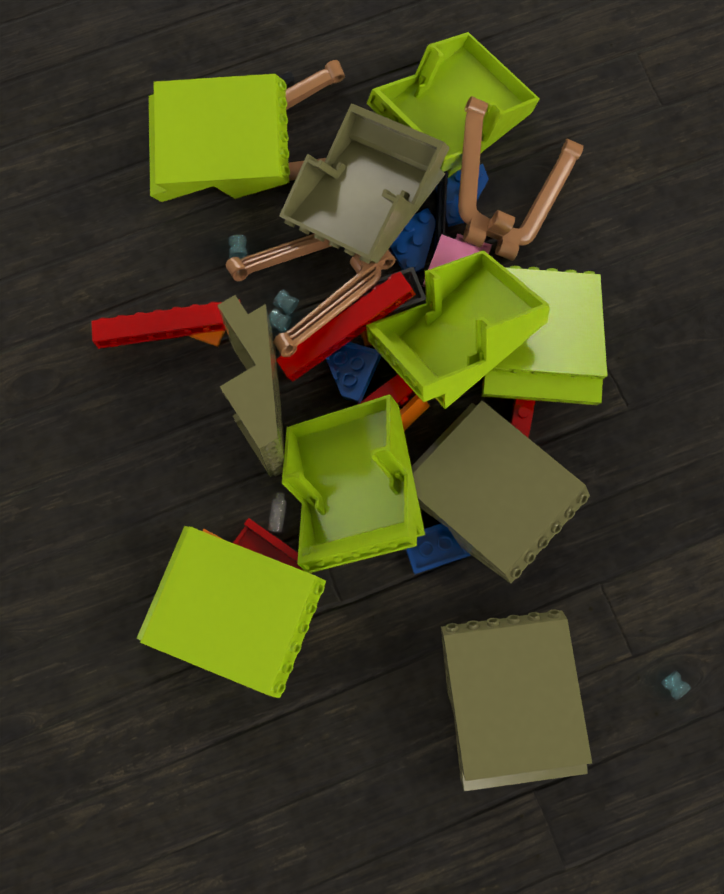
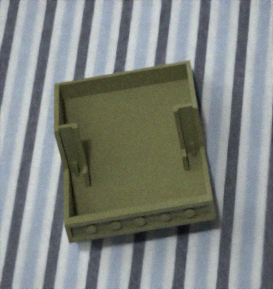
(367, 184)
(255, 391)
(496, 490)
(515, 700)

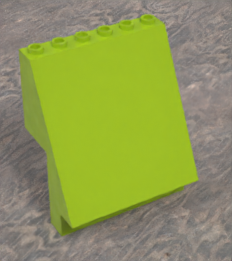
(438, 93)
(218, 135)
(464, 329)
(566, 354)
(352, 485)
(232, 611)

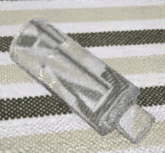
(277, 513)

